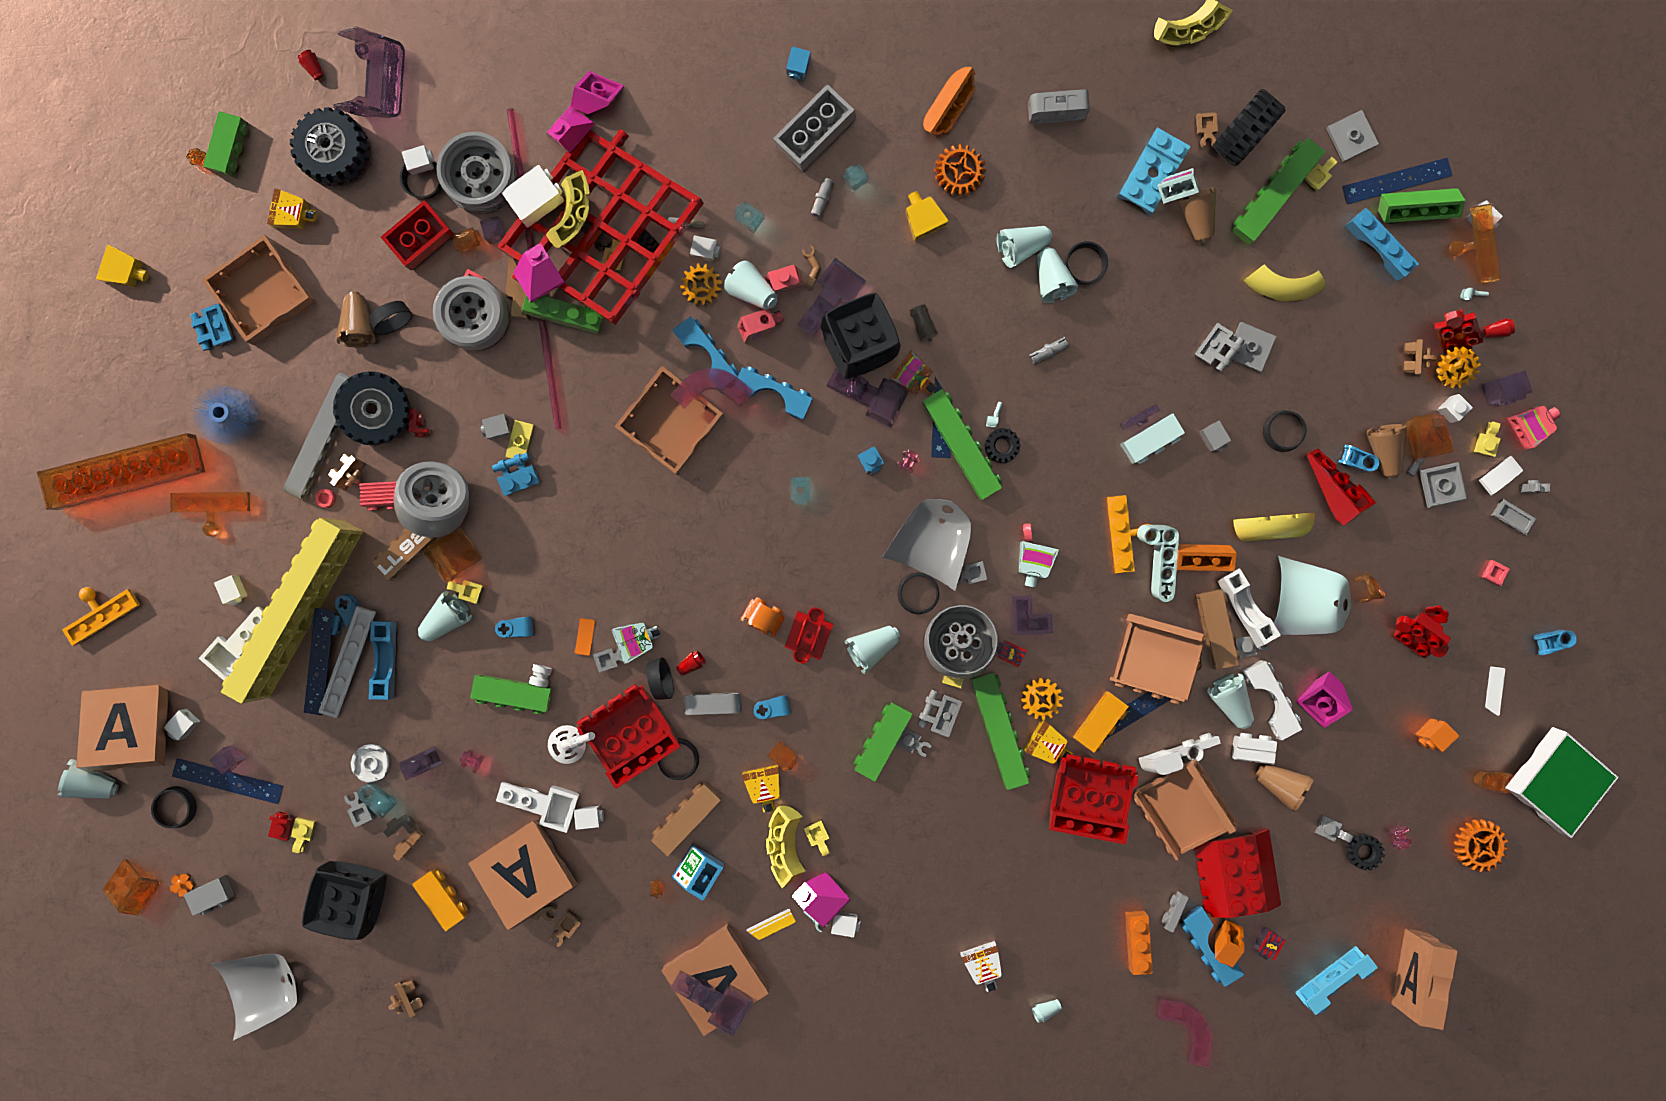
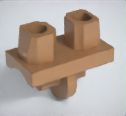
(1415, 348)
(348, 473)
(410, 1006)

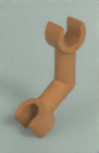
(816, 268)

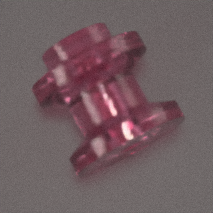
(909, 459)
(469, 759)
(1401, 841)

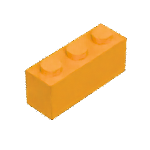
(1101, 722)
(440, 899)

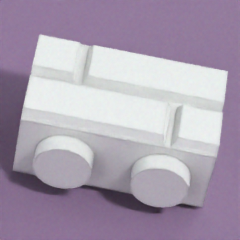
(1254, 749)

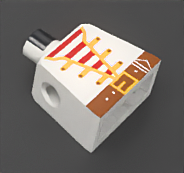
(983, 964)

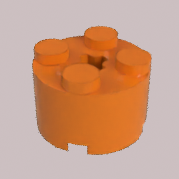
(762, 617)

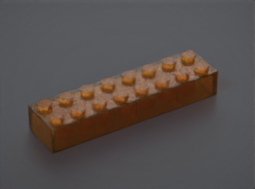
(121, 471)

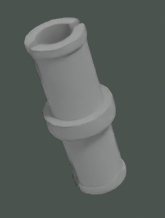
(822, 198)
(1049, 350)

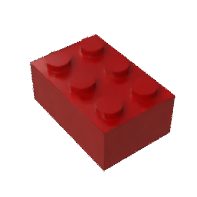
(417, 235)

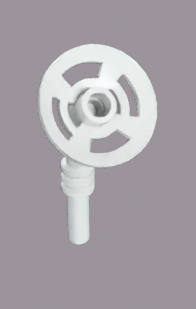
(576, 743)

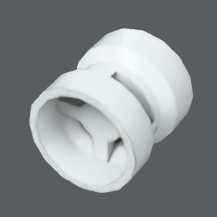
(540, 675)

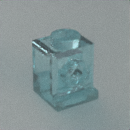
(855, 177)
(752, 222)
(804, 482)

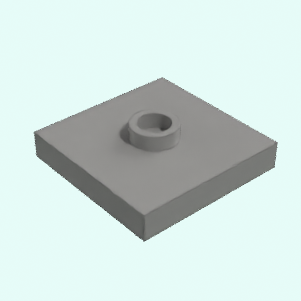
(1352, 136)
(1255, 348)
(1443, 484)

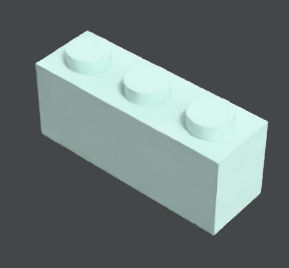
(1153, 439)

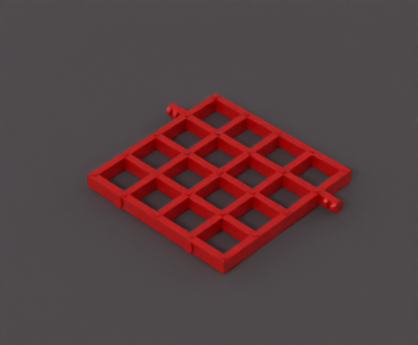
(600, 224)

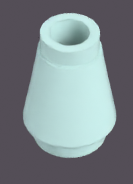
(1044, 1011)

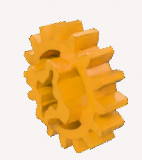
(706, 278)
(1458, 367)
(1048, 692)

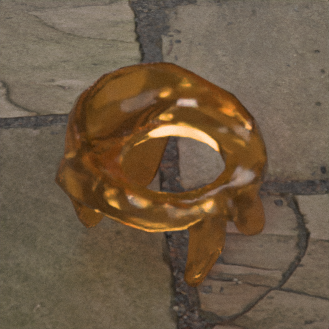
(1373, 587)

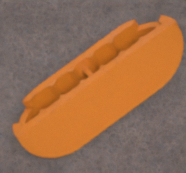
(950, 102)

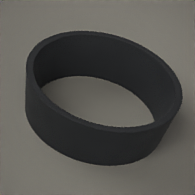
(403, 180)
(1096, 247)
(392, 324)
(1267, 435)
(901, 587)
(660, 679)
(696, 759)
(191, 806)

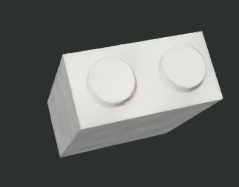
(533, 195)

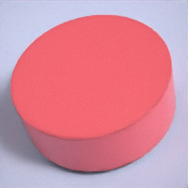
(325, 498)
(1027, 533)

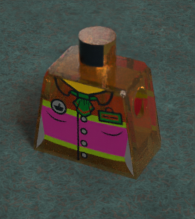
(914, 375)

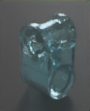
(378, 801)

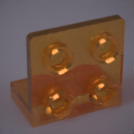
(452, 554)
(128, 889)

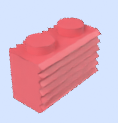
(376, 495)

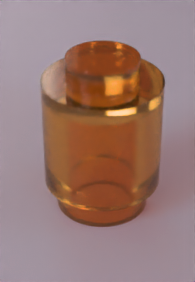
(466, 239)

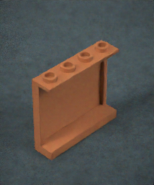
(1159, 659)
(1185, 809)

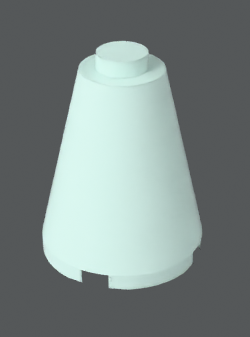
(1022, 243)
(1054, 277)
(750, 286)
(445, 616)
(872, 646)
(1233, 699)
(83, 784)

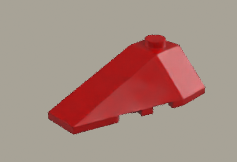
(1342, 495)

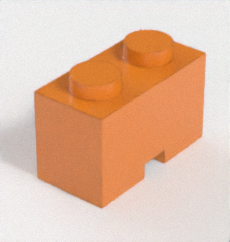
(1436, 735)
(1229, 943)

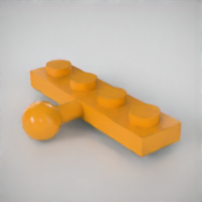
(1121, 534)
(100, 615)

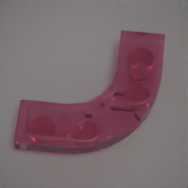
(710, 379)
(1197, 1025)

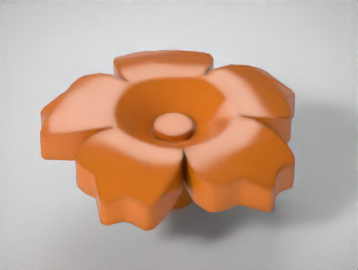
(181, 884)

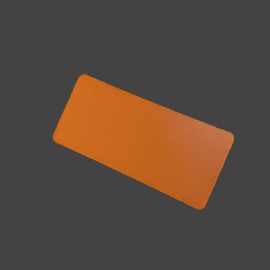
(585, 636)

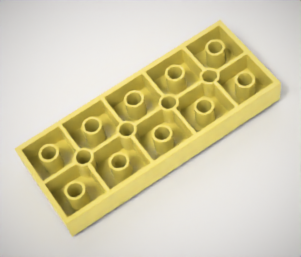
(291, 610)

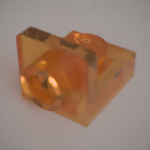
(783, 756)

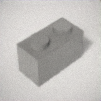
(211, 894)

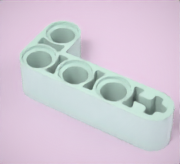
(1160, 590)

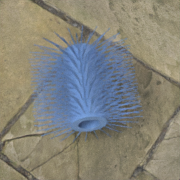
(226, 415)

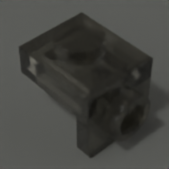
(394, 825)

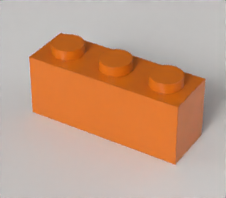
(1206, 557)
(1138, 942)

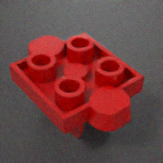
(1458, 331)
(808, 635)
(1422, 635)

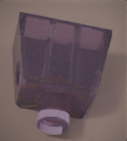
(419, 763)

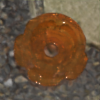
(196, 156)
(656, 888)

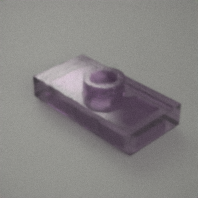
(1140, 418)

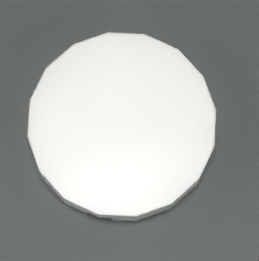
(370, 763)

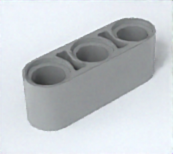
(712, 703)

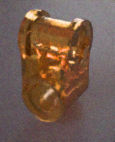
(1496, 780)

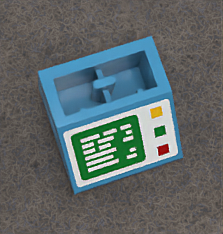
(698, 872)

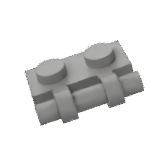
(1214, 345)
(945, 715)

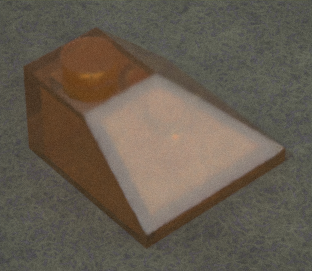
(1429, 436)

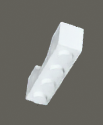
(1256, 623)
(1283, 720)

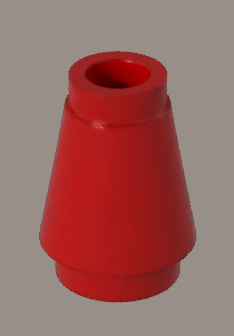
(311, 64)
(1501, 328)
(691, 663)

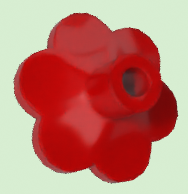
(1437, 614)

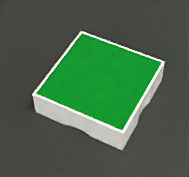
(1562, 782)

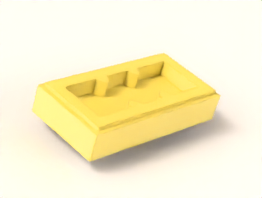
(519, 438)

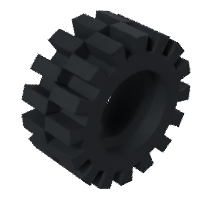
(647, 241)
(1008, 435)
(1375, 857)

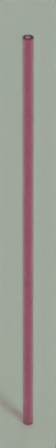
(530, 244)

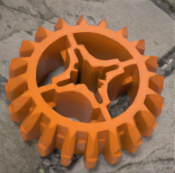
(966, 171)
(1470, 855)

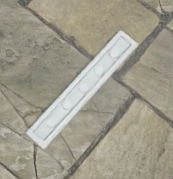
(347, 662)

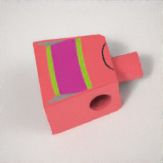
(785, 279)
(752, 328)
(1534, 425)

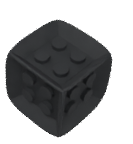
(860, 335)
(344, 900)

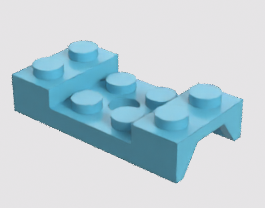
(1161, 153)
(1327, 983)

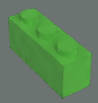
(225, 144)

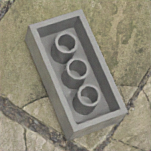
(814, 128)

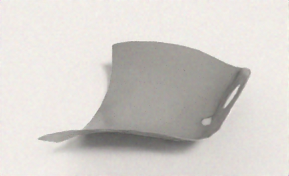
(933, 546)
(258, 990)

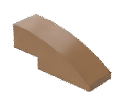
(515, 293)

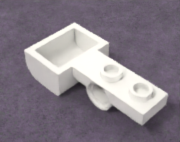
(223, 652)
(1170, 760)
(556, 807)

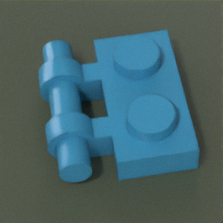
(217, 325)
(519, 479)

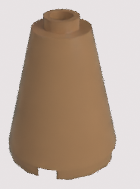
(1200, 213)
(354, 322)
(1389, 447)
(1285, 784)

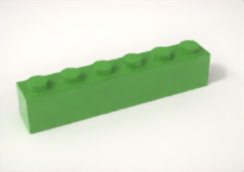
(1278, 191)
(961, 444)
(999, 730)

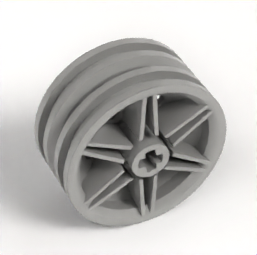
(452, 160)

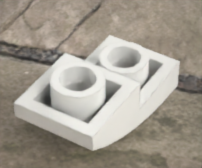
(1501, 475)

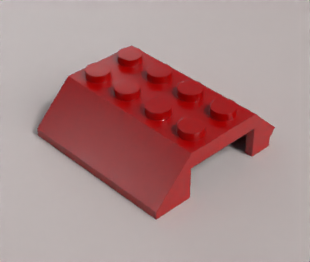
(629, 734)
(1092, 798)
(1238, 875)

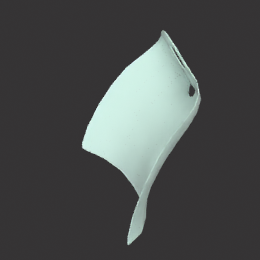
(1309, 599)

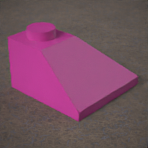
(594, 93)
(570, 129)
(537, 273)
(1326, 700)
(821, 898)

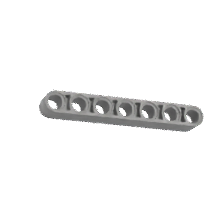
(315, 445)

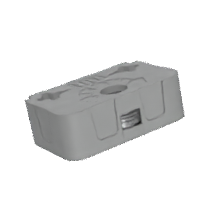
(1058, 106)

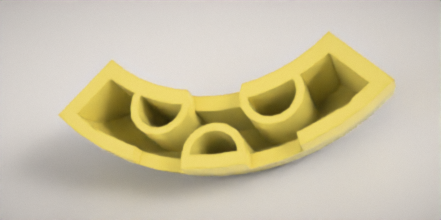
(1194, 28)
(576, 209)
(1285, 289)
(1276, 528)
(782, 846)

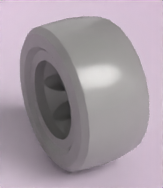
(454, 295)
(427, 514)
(938, 651)

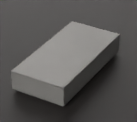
(1513, 517)

